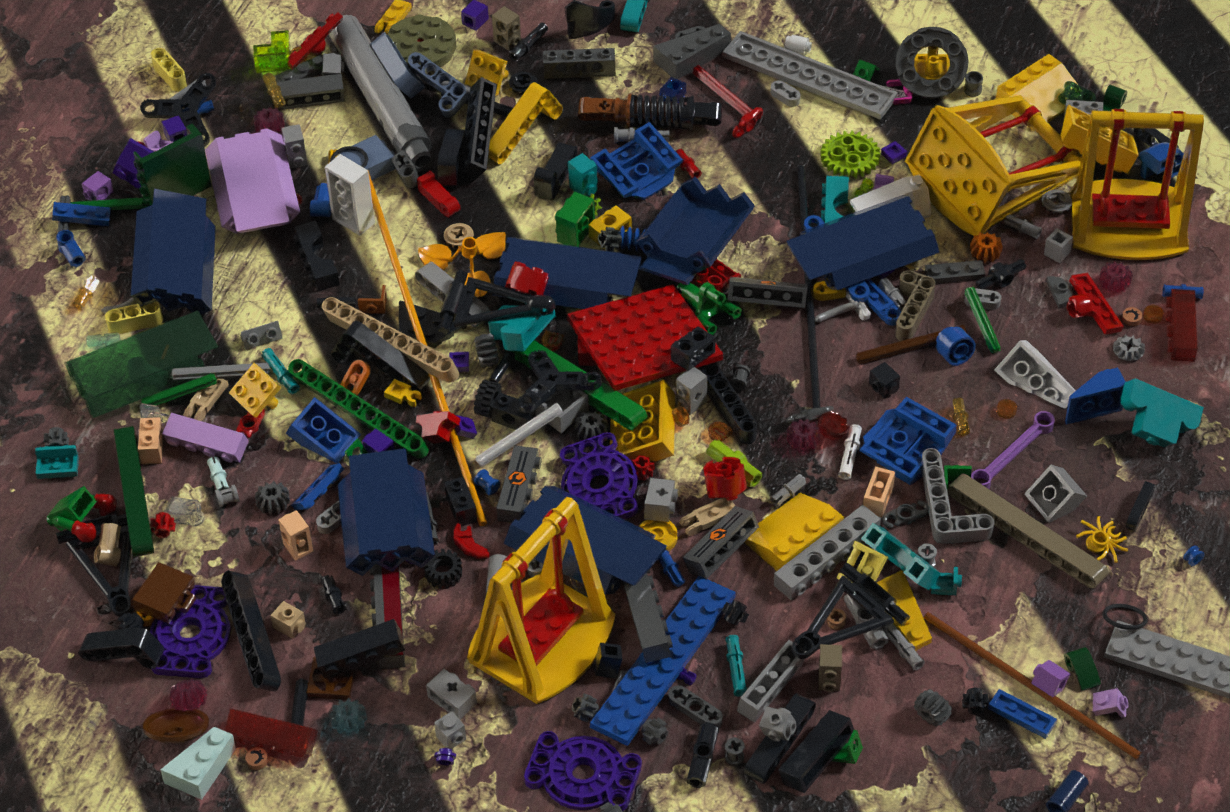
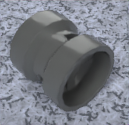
(973, 83)

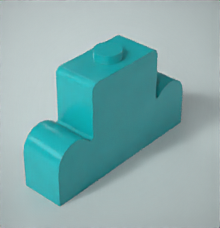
(519, 330)
(1159, 413)

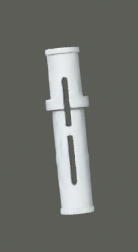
(854, 434)

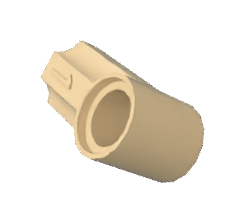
(107, 550)

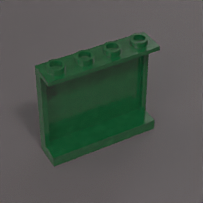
(174, 168)

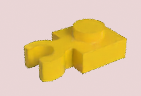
(400, 391)

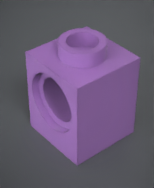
(97, 187)

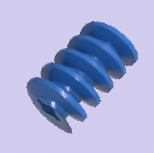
(630, 239)

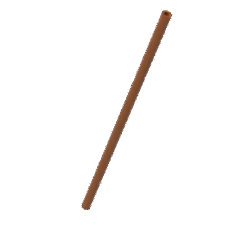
(1027, 682)

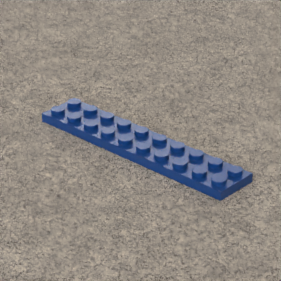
(648, 682)

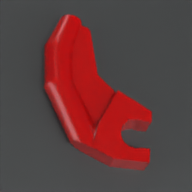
(467, 545)

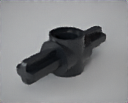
(1001, 274)

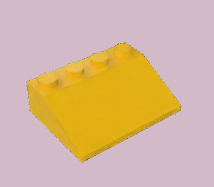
(1039, 86)
(1074, 136)
(654, 435)
(792, 529)

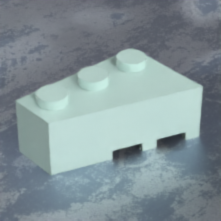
(200, 763)

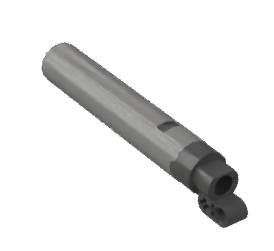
(385, 100)

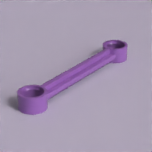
(1015, 448)

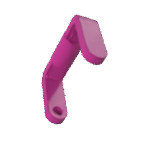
(904, 100)

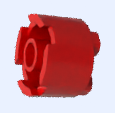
(527, 280)
(725, 478)

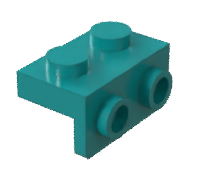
(56, 461)

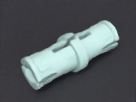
(217, 474)

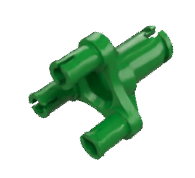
(707, 302)

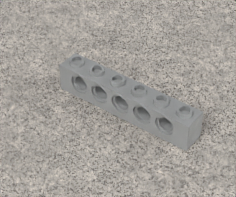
(824, 553)

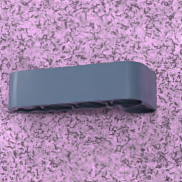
(397, 66)
(436, 79)

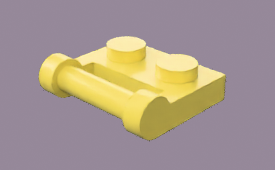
(871, 562)

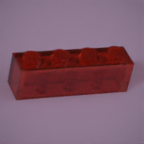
(1182, 325)
(271, 732)

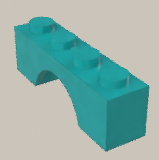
(836, 194)
(901, 555)

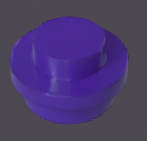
(445, 756)

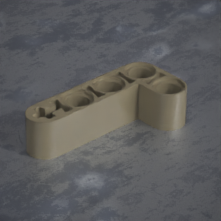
(921, 293)

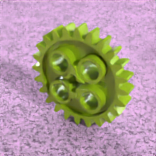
(850, 154)

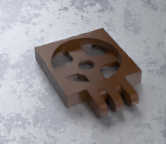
(329, 693)

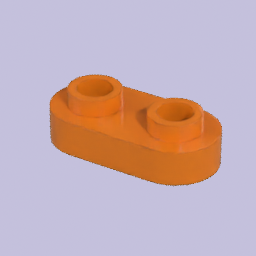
(354, 377)

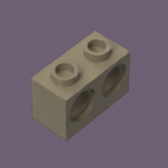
(506, 28)
(830, 667)

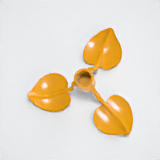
(488, 245)

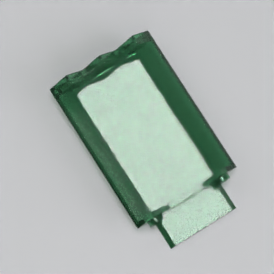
(139, 363)

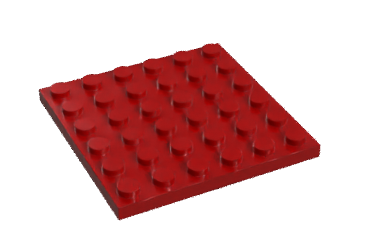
(635, 335)

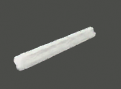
(519, 434)

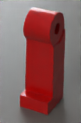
(437, 194)

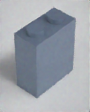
(379, 156)

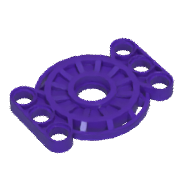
(605, 462)
(204, 614)
(576, 751)

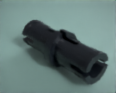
(333, 594)

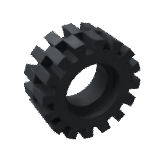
(485, 397)
(443, 578)

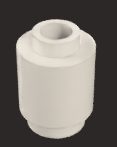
(798, 44)

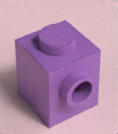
(1050, 678)

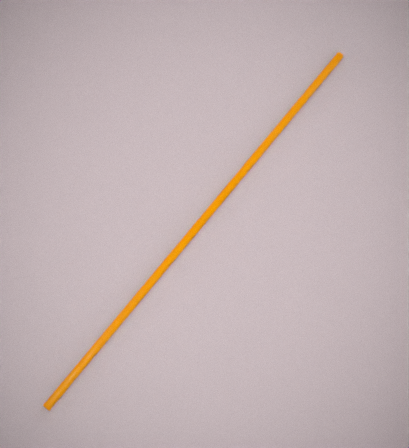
(420, 337)

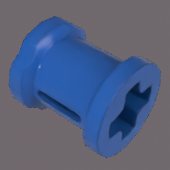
(487, 482)

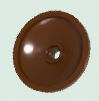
(175, 726)

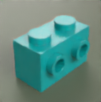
(583, 175)

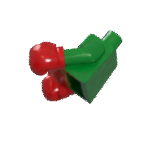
(73, 508)

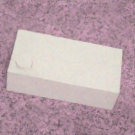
(350, 194)

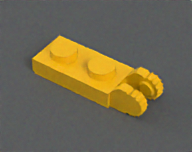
(394, 14)

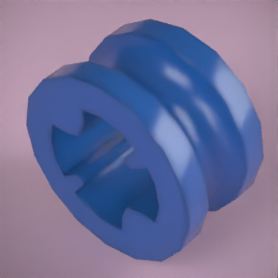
(1193, 555)

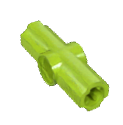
(718, 450)

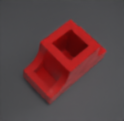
(437, 426)

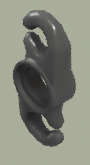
(810, 414)
(895, 514)

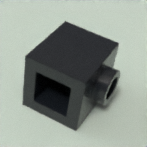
(884, 380)
(608, 660)

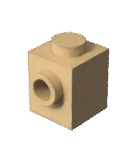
(288, 620)

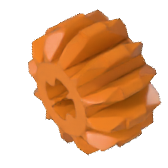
(986, 247)

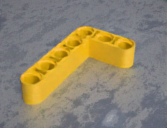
(533, 101)

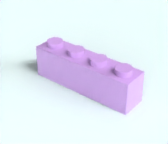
(205, 437)

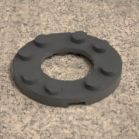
(921, 39)

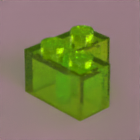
(273, 56)

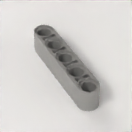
(438, 281)

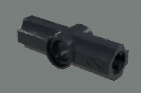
(700, 764)

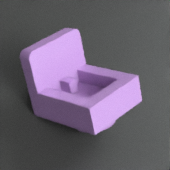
(155, 142)
(1109, 702)

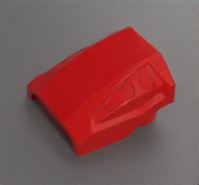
(717, 275)

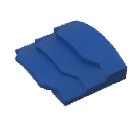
(640, 165)
(903, 436)

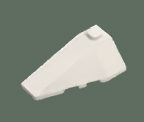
(908, 186)
(1033, 373)

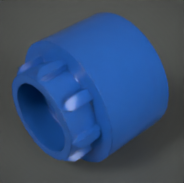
(955, 345)

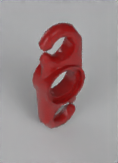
(747, 122)
(249, 418)

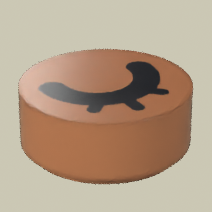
(1132, 316)
(256, 758)

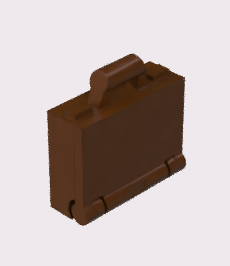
(165, 593)

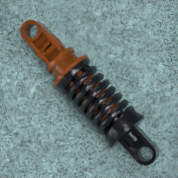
(660, 113)

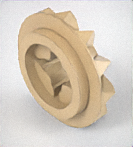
(456, 230)

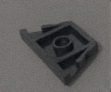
(429, 323)

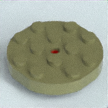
(426, 36)

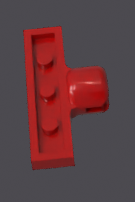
(315, 43)
(1092, 303)

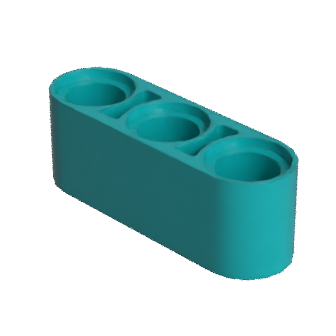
(633, 15)

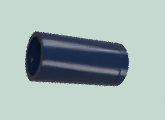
(1067, 792)

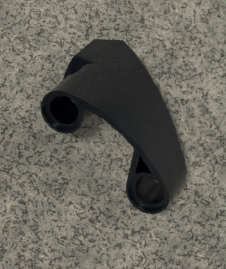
(587, 19)

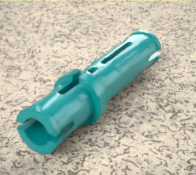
(283, 375)
(735, 659)

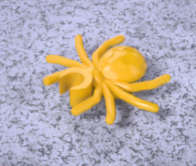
(1102, 540)

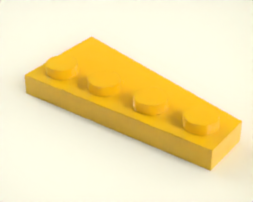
(915, 629)

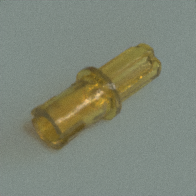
(273, 90)
(85, 292)
(961, 417)

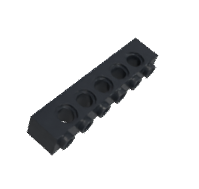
(478, 128)

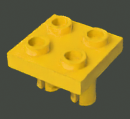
(932, 65)
(488, 67)
(256, 390)

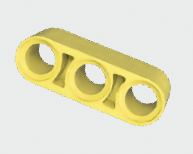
(168, 69)
(133, 318)

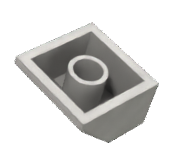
(1055, 493)

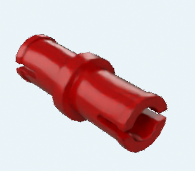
(688, 165)

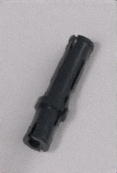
(517, 52)

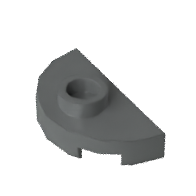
(1060, 290)

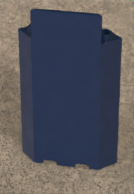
(692, 230)
(864, 243)
(174, 253)
(576, 274)
(384, 513)
(617, 545)

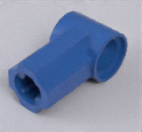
(321, 204)
(69, 248)

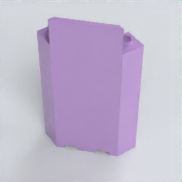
(252, 181)

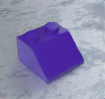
(124, 166)

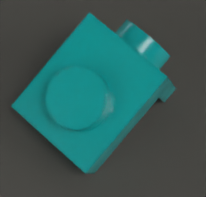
(947, 583)

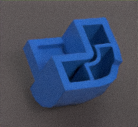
(1155, 158)

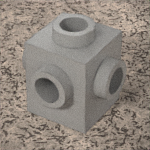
(777, 724)

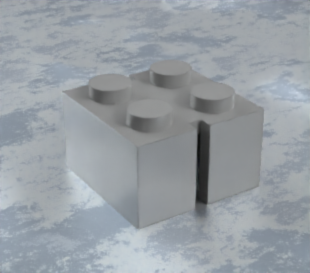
(570, 408)

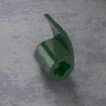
(1114, 98)
(1084, 667)

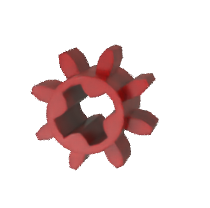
(643, 467)
(162, 525)

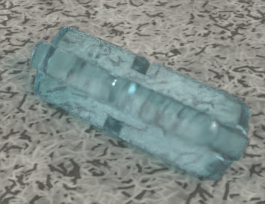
(99, 340)

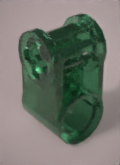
(1076, 93)

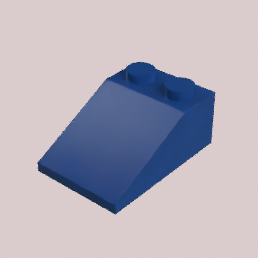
(1096, 397)
(322, 431)

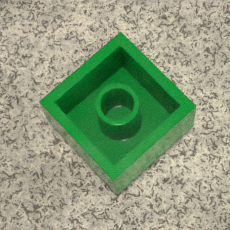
(574, 218)

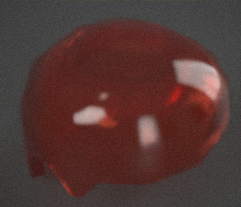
(833, 425)

